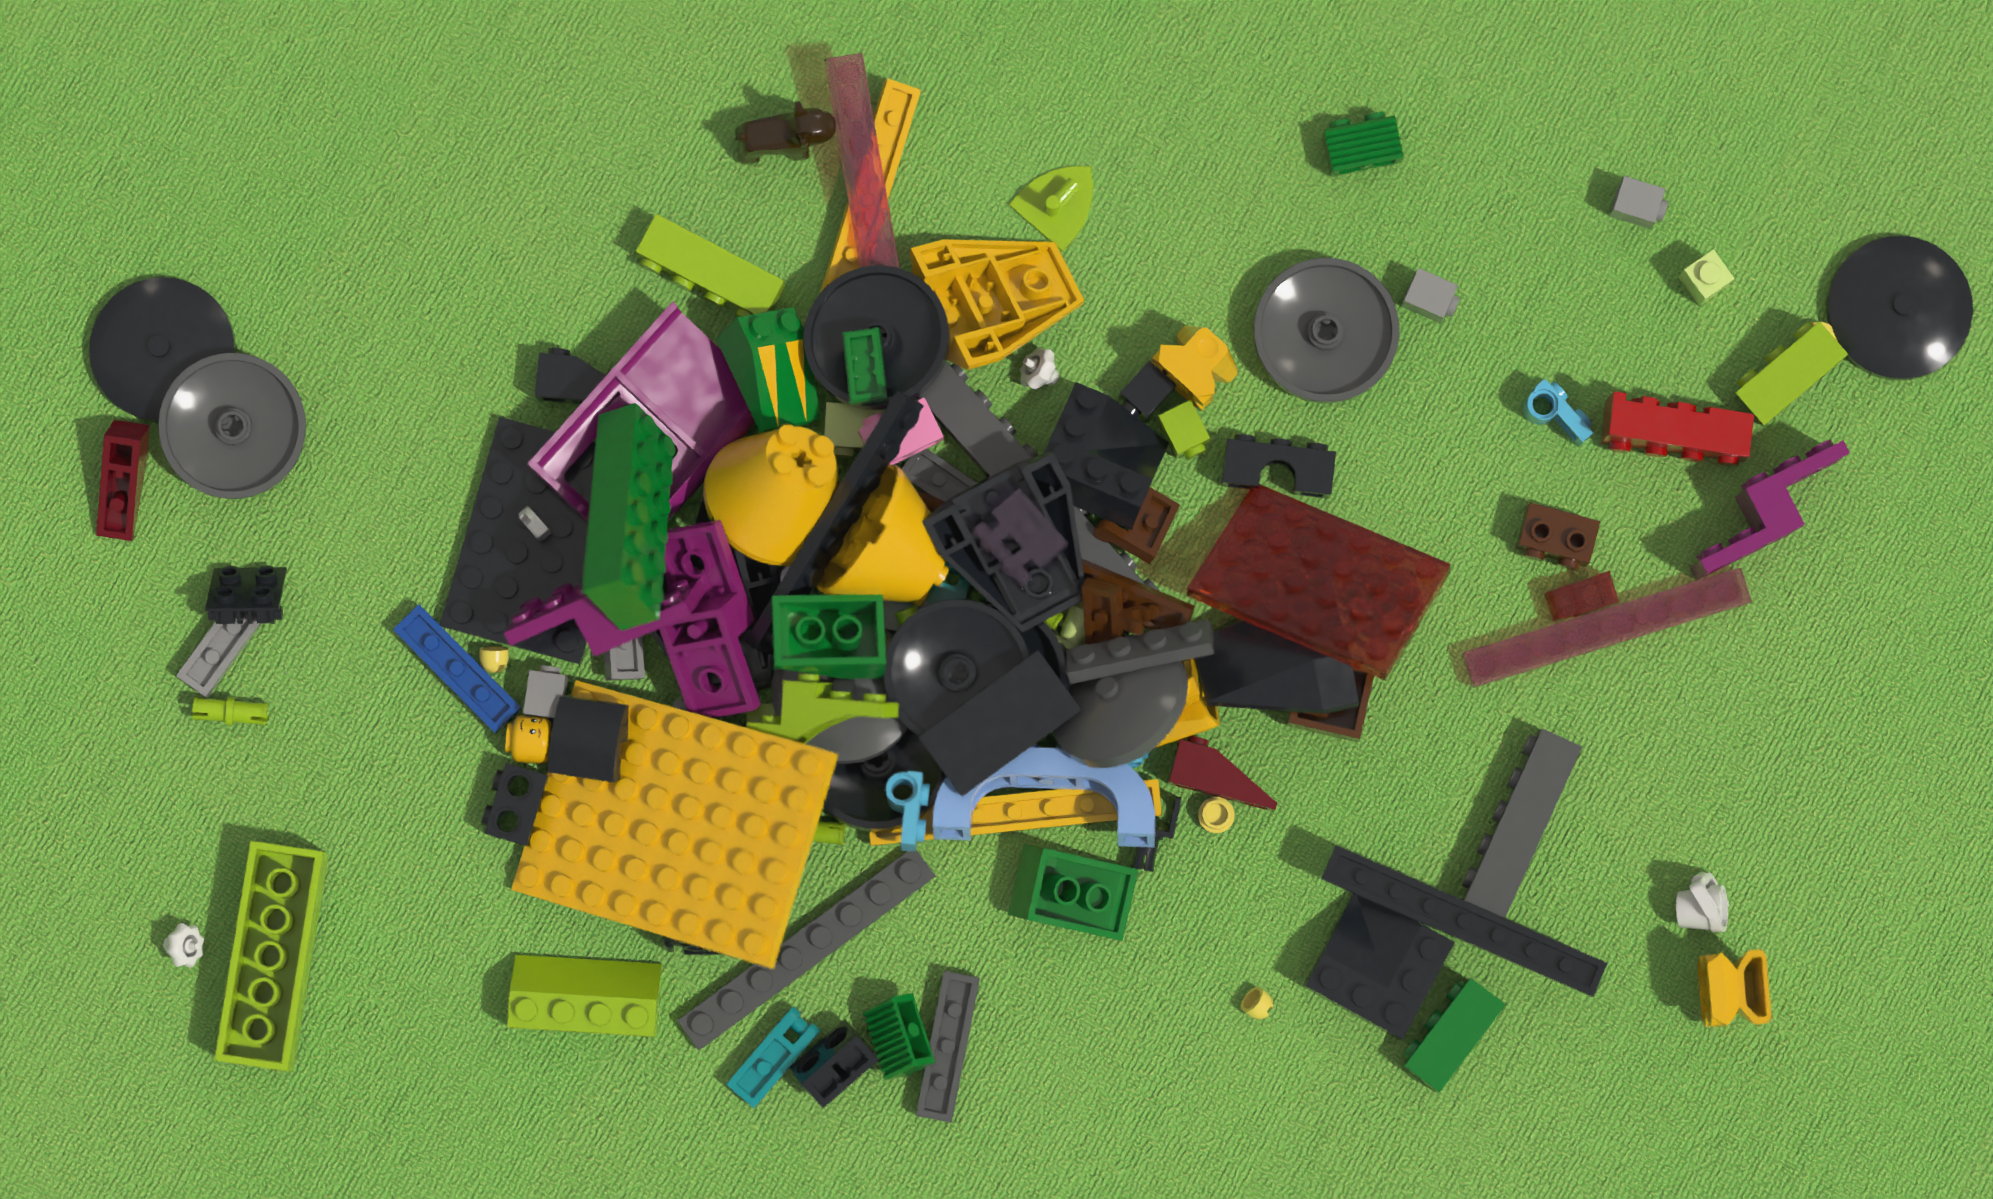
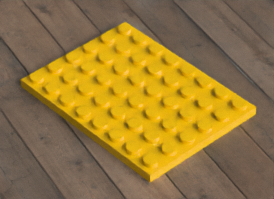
(692, 837)

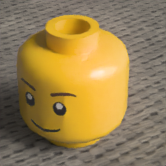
(529, 739)

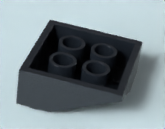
(1106, 455)
(1378, 965)

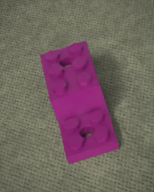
(1769, 508)
(598, 630)
(709, 635)

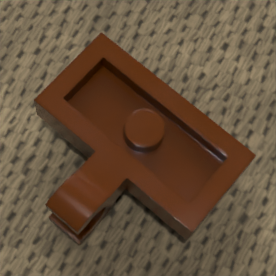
(1105, 613)

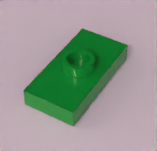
(864, 366)

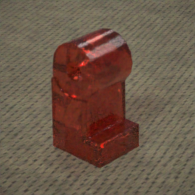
(1582, 597)

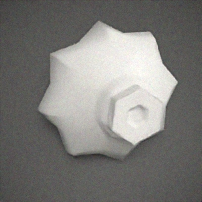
(1038, 369)
(184, 945)

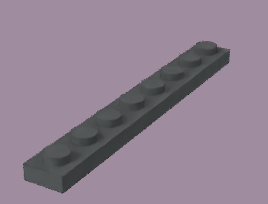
(807, 948)

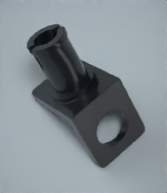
(1151, 852)

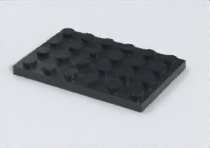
(502, 558)

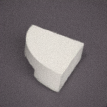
(534, 524)

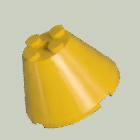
(771, 491)
(887, 547)

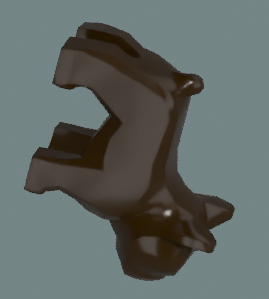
(784, 134)

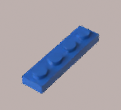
(457, 668)

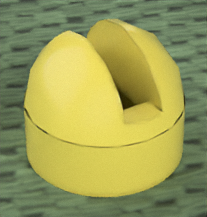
(494, 658)
(1257, 1003)

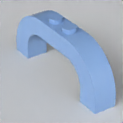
(1053, 770)

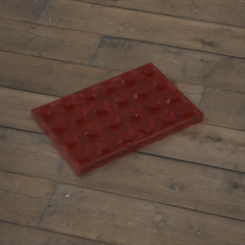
(1319, 580)

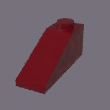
(122, 478)
(1211, 773)

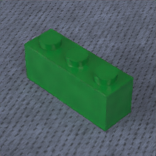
(1452, 1034)

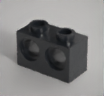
(524, 806)
(834, 1063)

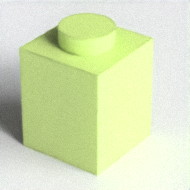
(1706, 277)

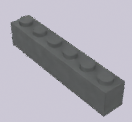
(1520, 822)

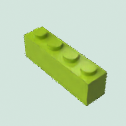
(708, 268)

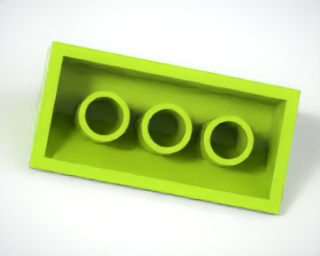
(585, 996)

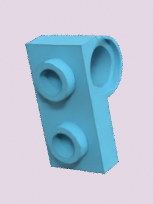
(1573, 422)
(913, 827)

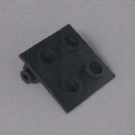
(248, 591)

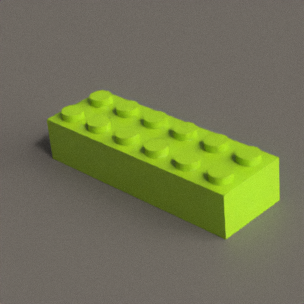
(271, 956)

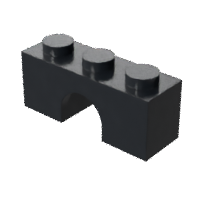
(1310, 466)

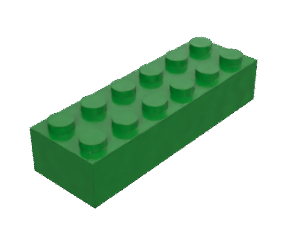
(628, 517)

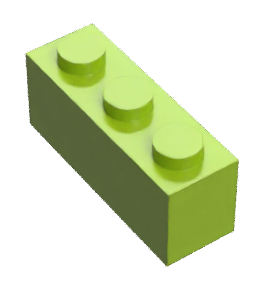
(1790, 371)

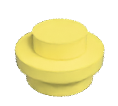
(1216, 815)

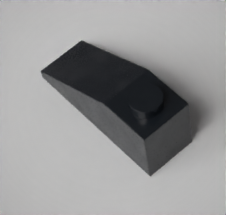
(565, 377)

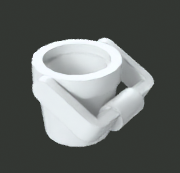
(1703, 905)

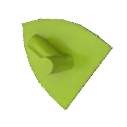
(1057, 203)

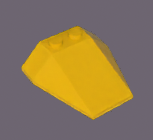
(996, 293)

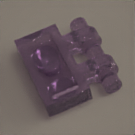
(1028, 528)

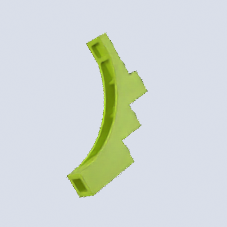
(813, 707)

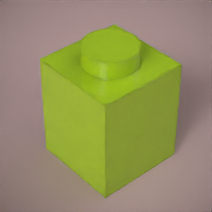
(1184, 430)

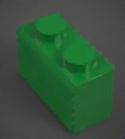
(1362, 144)
(898, 1036)

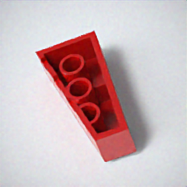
(1676, 429)

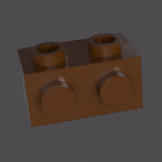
(1557, 536)

